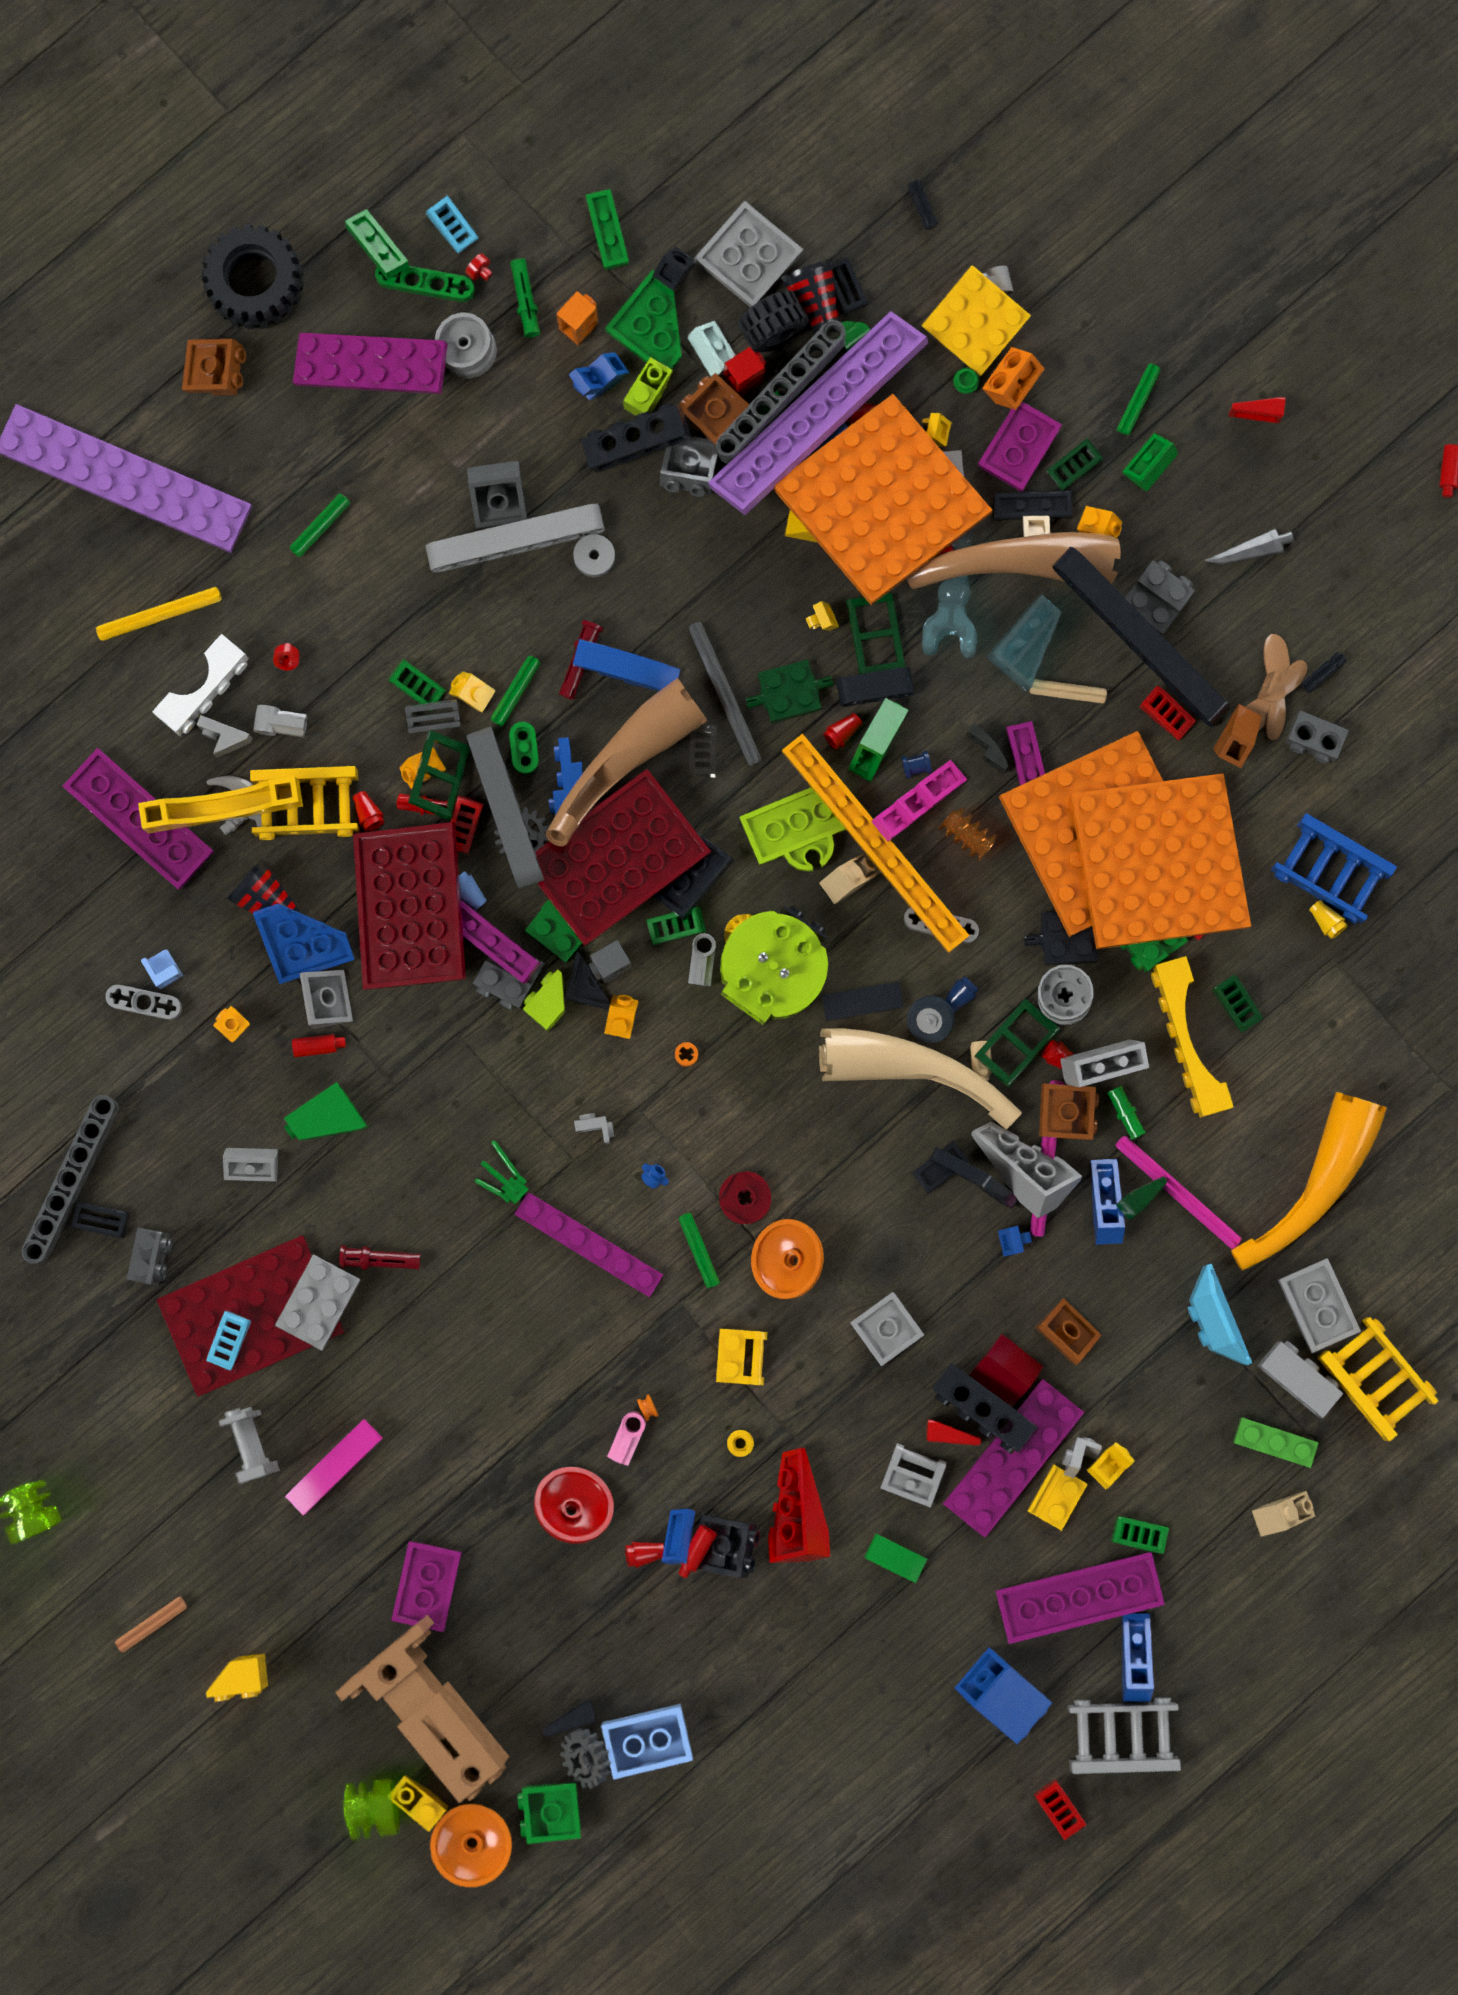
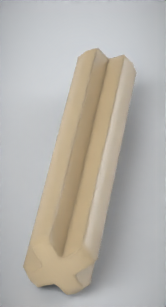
(1069, 691)

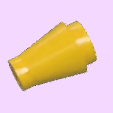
(1328, 920)

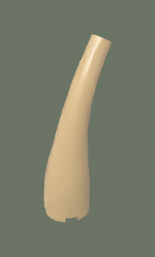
(877, 1056)

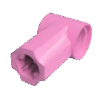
(626, 1440)

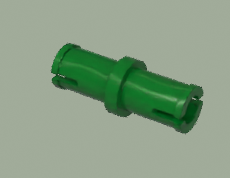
(1126, 1113)

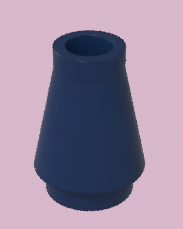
(961, 993)

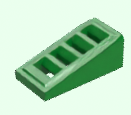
(393, 679)
(654, 932)
(1119, 1528)

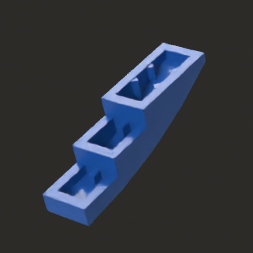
(624, 666)

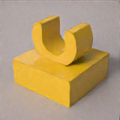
(938, 428)
(823, 618)

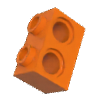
(578, 317)
(1013, 378)

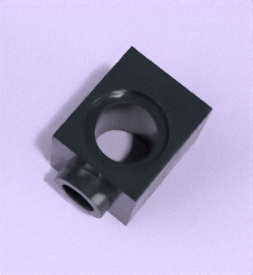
(674, 268)

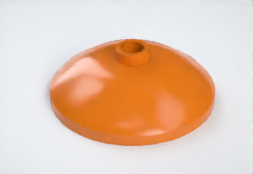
(775, 1254)
(467, 1864)

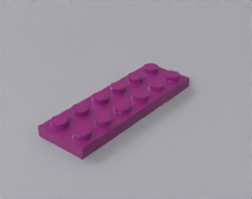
(370, 363)
(115, 800)
(999, 1476)
(1079, 1597)

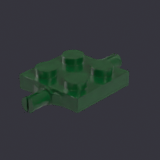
(789, 691)

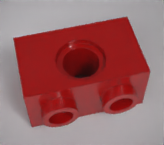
(745, 371)

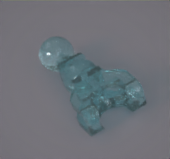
(952, 612)

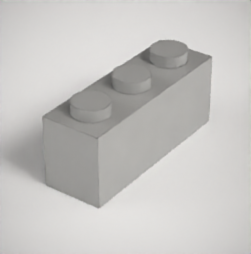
(1104, 1063)
(1300, 1378)

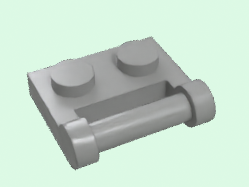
(910, 1484)

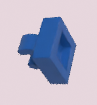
(1012, 1240)

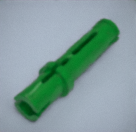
(530, 325)

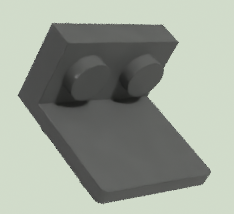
(149, 1256)

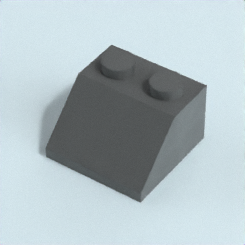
(496, 494)

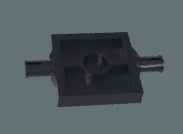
(1059, 947)

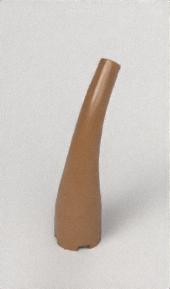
(1020, 555)
(649, 731)

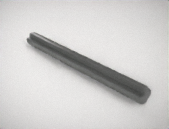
(725, 694)

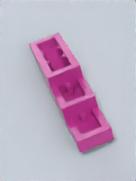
(919, 800)
(334, 1467)

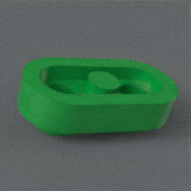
(524, 749)

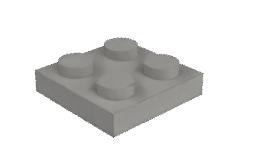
(887, 1328)

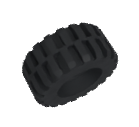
(241, 246)

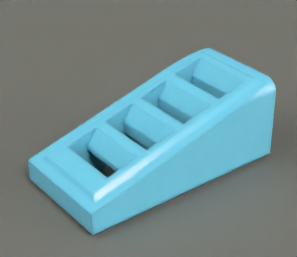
(453, 211)
(228, 1317)

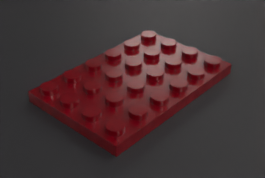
(618, 858)
(409, 906)
(249, 1289)

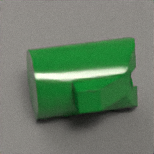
(854, 332)

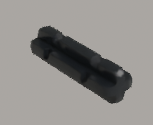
(922, 204)
(1323, 672)

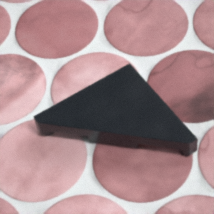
(584, 987)

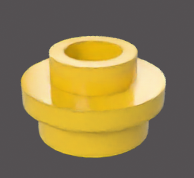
(737, 1451)

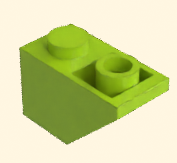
(647, 388)
(548, 1003)

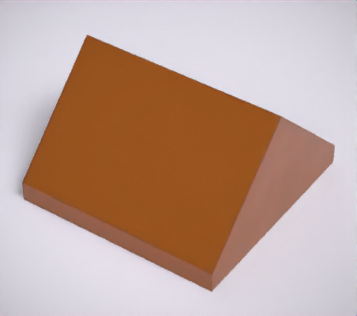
(1068, 1332)

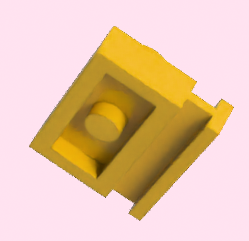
(1057, 1497)

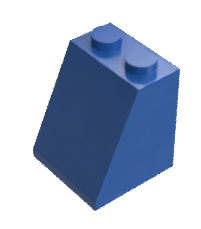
(1003, 1695)

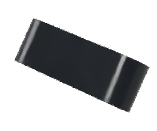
(875, 686)

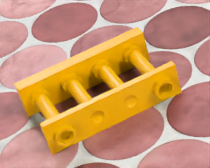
(317, 778)
(1368, 1403)

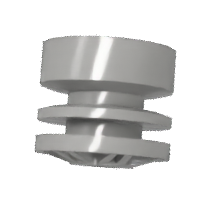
(1075, 983)

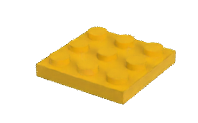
(976, 320)

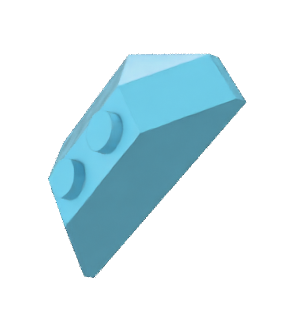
(1216, 1319)

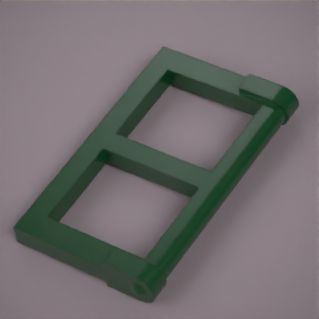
(858, 637)
(423, 768)
(1030, 1054)

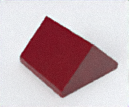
(1006, 1370)

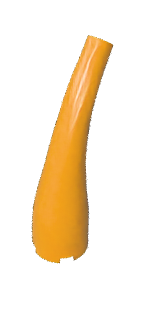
(1342, 1150)

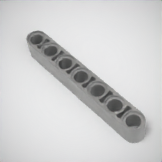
(514, 538)

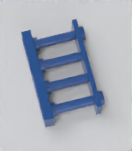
(1355, 854)

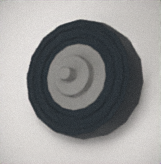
(930, 1019)

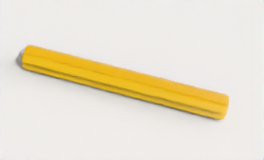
(158, 613)

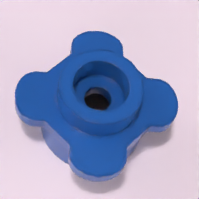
(654, 1175)

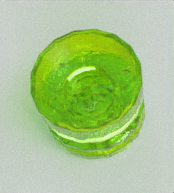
(28, 1512)
(371, 1809)

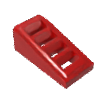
(1260, 410)
(1174, 706)
(478, 805)
(943, 1433)
(1047, 1791)

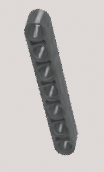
(785, 380)
(505, 808)
(60, 1189)

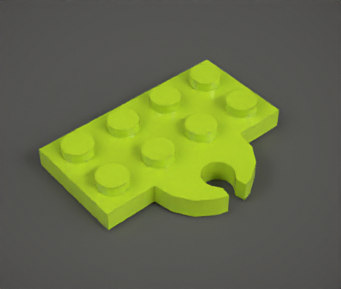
(792, 829)

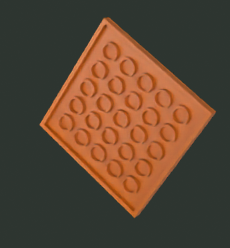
(882, 499)
(1046, 822)
(1160, 861)

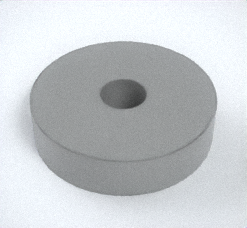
(590, 544)

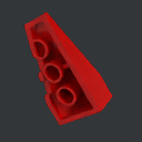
(799, 1523)

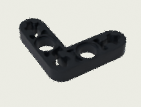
(975, 1176)

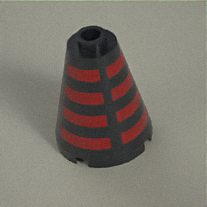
(815, 292)
(260, 890)

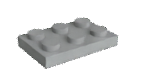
(318, 1302)
(1319, 1305)

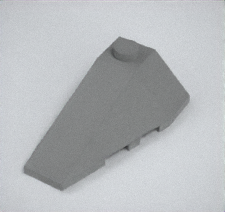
(1031, 1175)

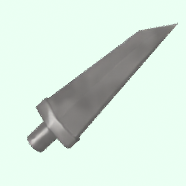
(1260, 546)

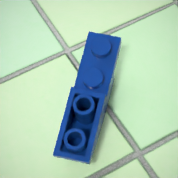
(567, 777)

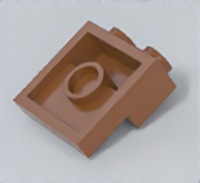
(213, 366)
(712, 407)
(1068, 1112)

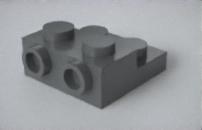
(689, 466)
(1160, 595)
(500, 983)

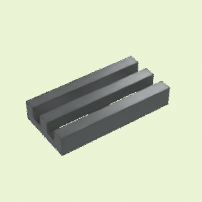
(436, 725)

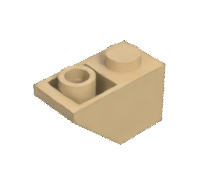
(849, 877)
(1283, 1513)

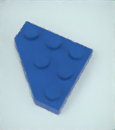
(300, 942)

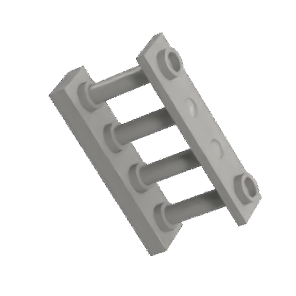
(249, 1445)
(1111, 1762)

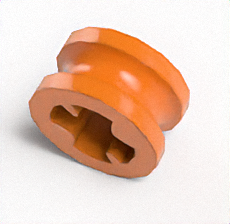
(687, 1046)
(647, 1407)

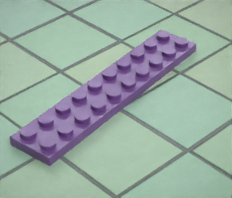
(818, 412)
(124, 478)

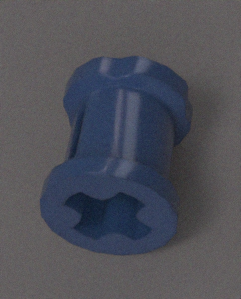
(916, 764)

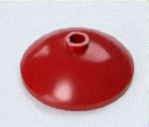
(576, 1491)

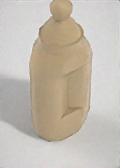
(978, 1067)

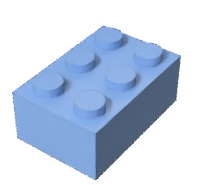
(647, 1741)

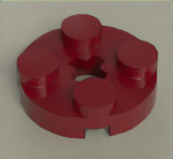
(741, 1183)

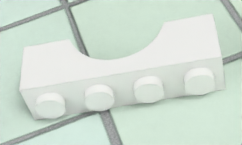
(181, 710)

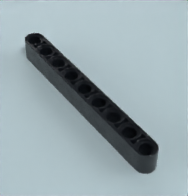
(1141, 636)

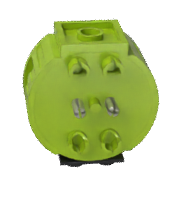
(774, 964)

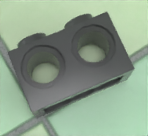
(1318, 730)
(609, 962)

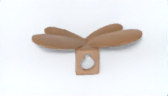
(1280, 681)

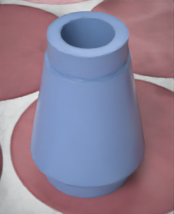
(470, 891)

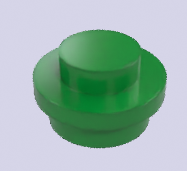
(966, 381)

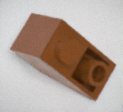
(1238, 736)

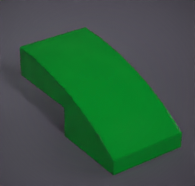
(895, 1558)

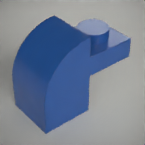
(599, 376)

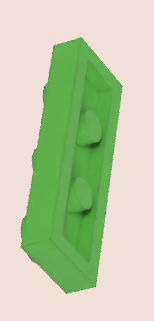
(1275, 1442)

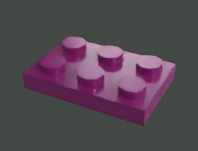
(1019, 446)
(426, 1585)

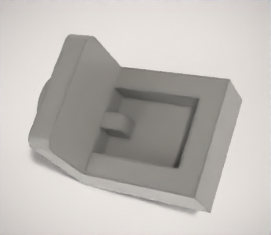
(590, 1123)
(1074, 1456)

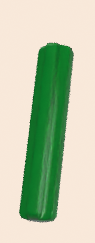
(1138, 399)
(319, 525)
(515, 690)
(698, 1250)

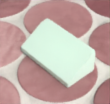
(711, 347)

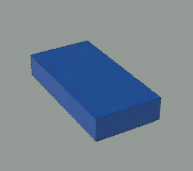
(678, 1536)

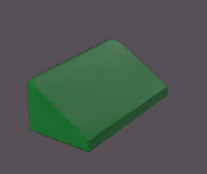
(1150, 461)

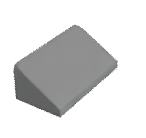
(250, 1164)

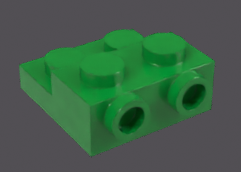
(554, 933)
(1152, 953)
(549, 1812)

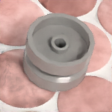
(470, 345)

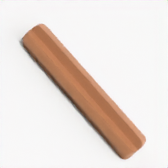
(151, 1624)

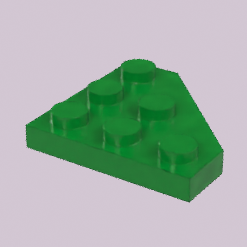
(649, 323)

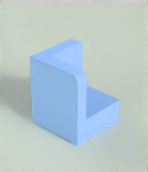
(162, 969)

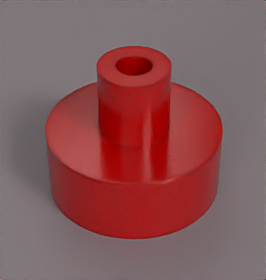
(479, 267)
(286, 657)

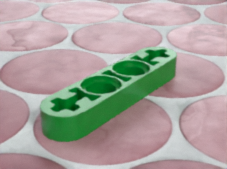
(423, 286)

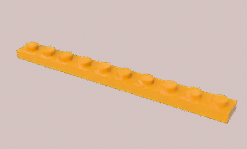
(879, 850)

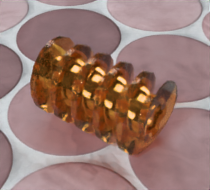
(968, 833)

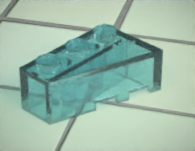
(1024, 644)

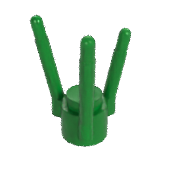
(513, 1188)

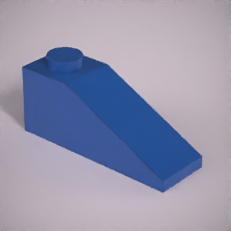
(1106, 1193)
(1137, 1658)

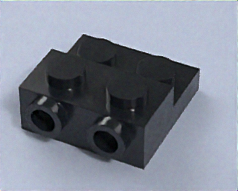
(731, 1548)

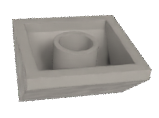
(326, 998)

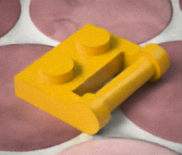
(732, 1354)

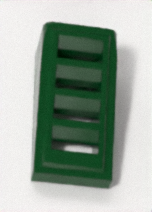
(1097, 458)
(1245, 998)
(1139, 1199)

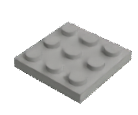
(748, 254)

